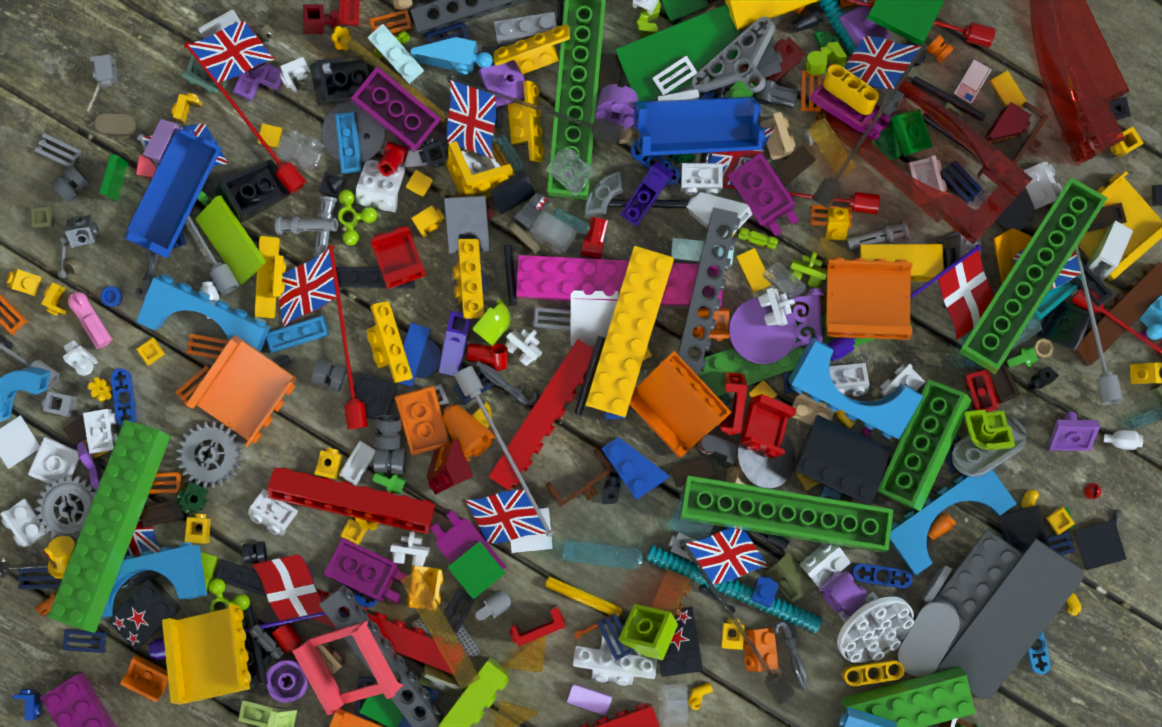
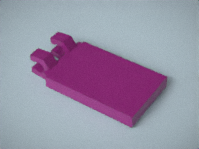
(849, 115)
(763, 193)
(460, 539)
(364, 571)

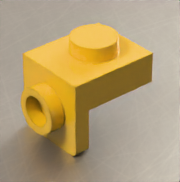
(181, 108)
(837, 224)
(23, 281)
(52, 296)

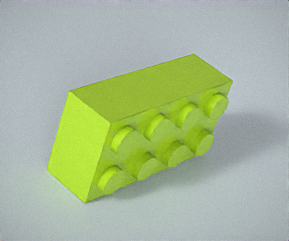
(477, 696)

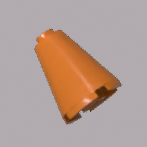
(470, 433)

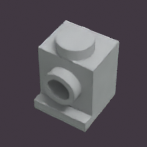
(104, 70)
(67, 406)
(675, 541)

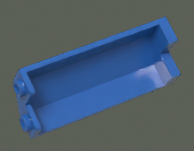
(698, 126)
(172, 192)

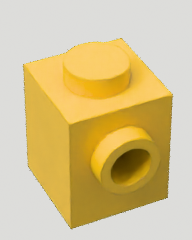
(1131, 142)

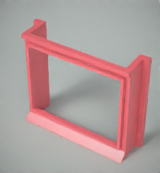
(324, 682)

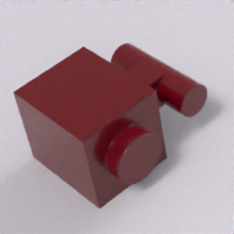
(315, 19)

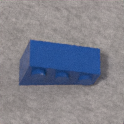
(633, 468)

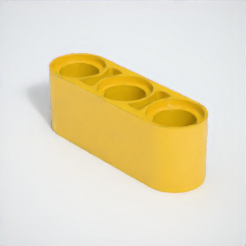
(850, 89)
(882, 672)

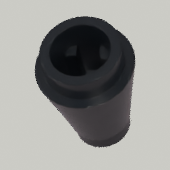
(807, 20)

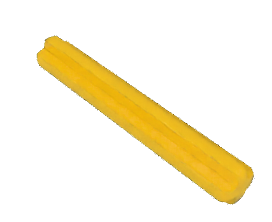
(583, 597)

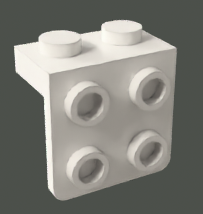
(378, 190)

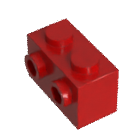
(982, 390)

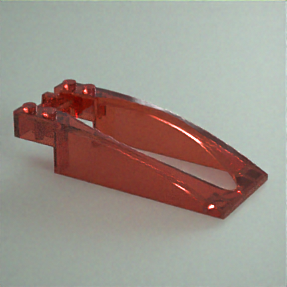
(1077, 75)
(934, 202)

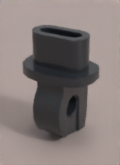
(1040, 380)
(611, 486)

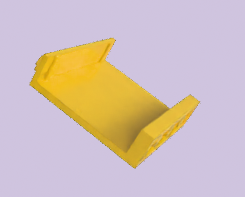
(1139, 217)
(206, 655)

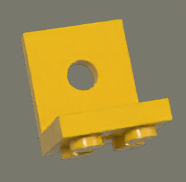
(476, 183)

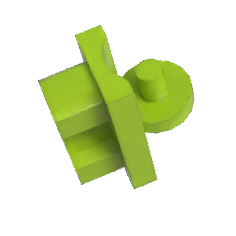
(816, 274)

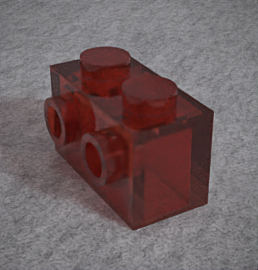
(791, 56)

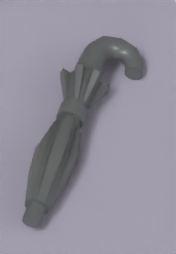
(152, 259)
(497, 379)
(790, 641)

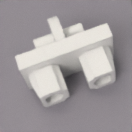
(778, 316)
(526, 342)
(79, 358)
(400, 550)

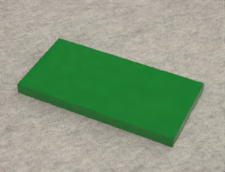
(906, 17)
(696, 38)

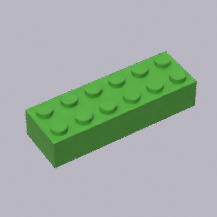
(924, 445)
(918, 700)

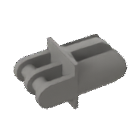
(494, 605)

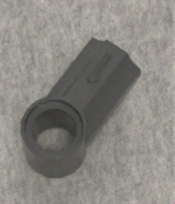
(776, 94)

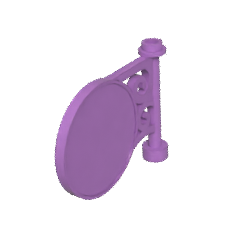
(769, 344)

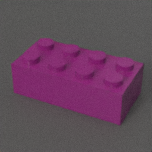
(395, 109)
(76, 705)

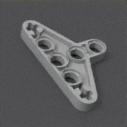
(748, 55)

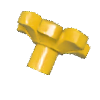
(99, 389)

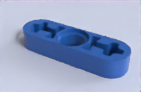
(639, 158)
(126, 382)
(897, 572)

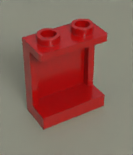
(397, 257)
(734, 383)
(766, 425)
(540, 631)

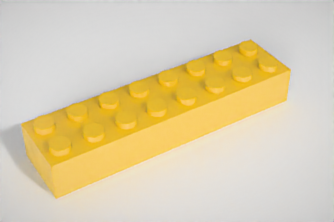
(629, 331)

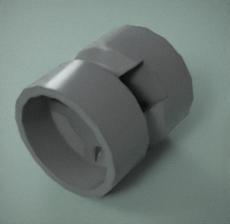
(65, 188)
(330, 375)
(387, 432)
(390, 460)

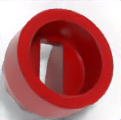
(1089, 488)

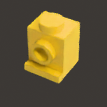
(428, 220)
(333, 470)
(192, 534)
(734, 642)

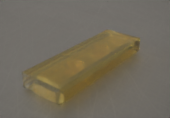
(830, 146)

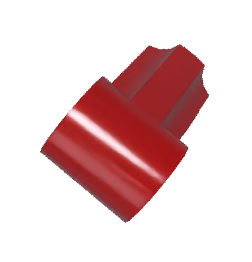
(392, 157)
(593, 243)
(495, 356)

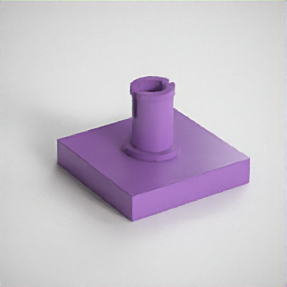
(859, 26)
(505, 80)
(1073, 434)

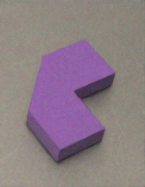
(250, 81)
(91, 464)

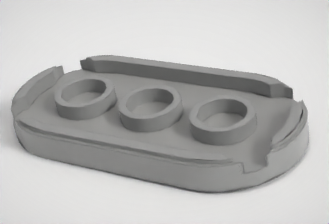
(976, 462)
(929, 638)

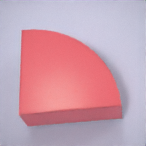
(145, 167)

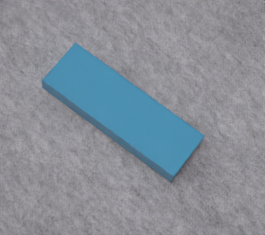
(348, 142)
(297, 334)

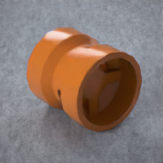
(939, 49)

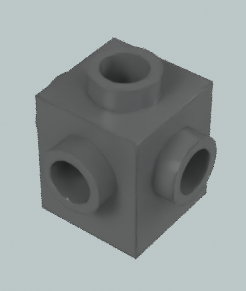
(81, 231)

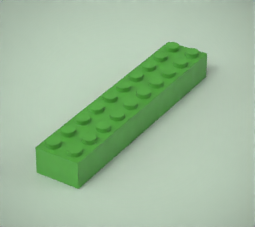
(577, 85)
(1033, 275)
(786, 514)
(109, 526)

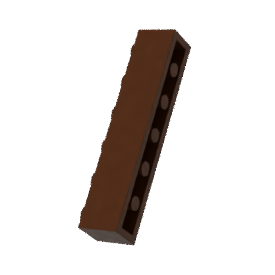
(1127, 308)

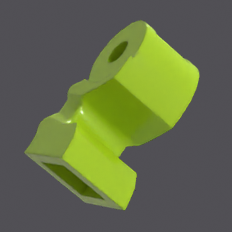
(643, 26)
(818, 60)

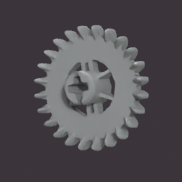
(201, 472)
(48, 504)

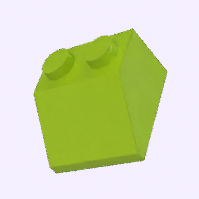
(649, 631)

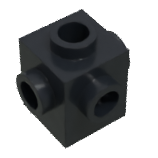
(440, 157)

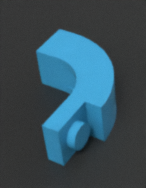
(28, 379)

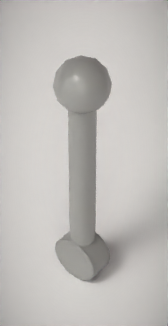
(62, 273)

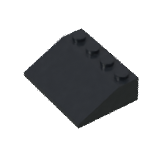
(842, 460)

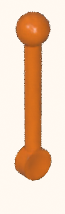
(578, 634)

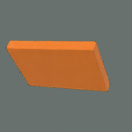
(422, 420)

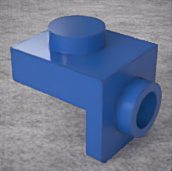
(764, 591)
(33, 706)

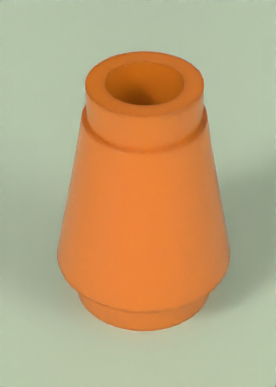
(941, 525)

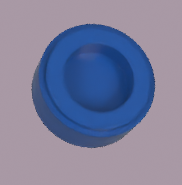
(111, 296)

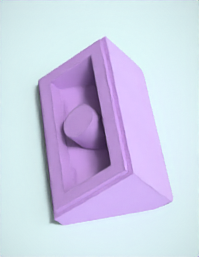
(160, 140)
(589, 699)

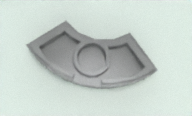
(603, 193)

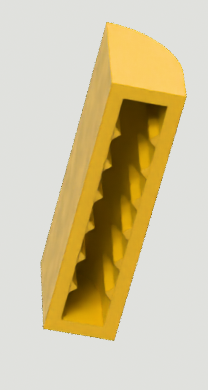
(926, 258)

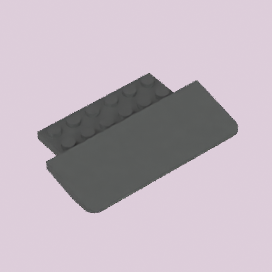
(1003, 606)

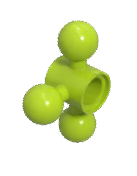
(368, 215)
(217, 587)

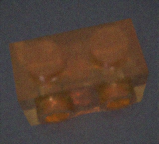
(671, 593)

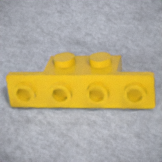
(533, 51)
(526, 123)
(269, 278)
(468, 279)
(387, 344)

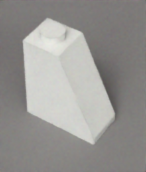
(702, 204)
(1109, 250)

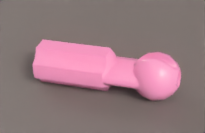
(89, 320)

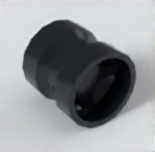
(254, 552)

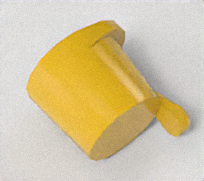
(59, 555)

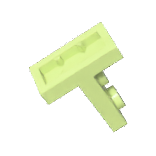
(265, 715)

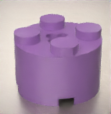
(616, 105)
(843, 593)
(278, 685)

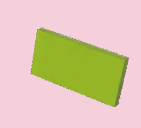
(230, 240)

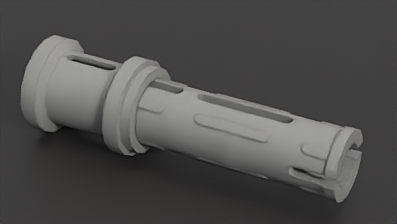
(326, 212)
(297, 225)
(887, 231)

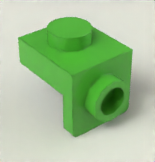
(739, 90)

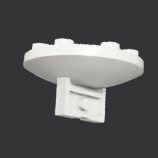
(874, 627)

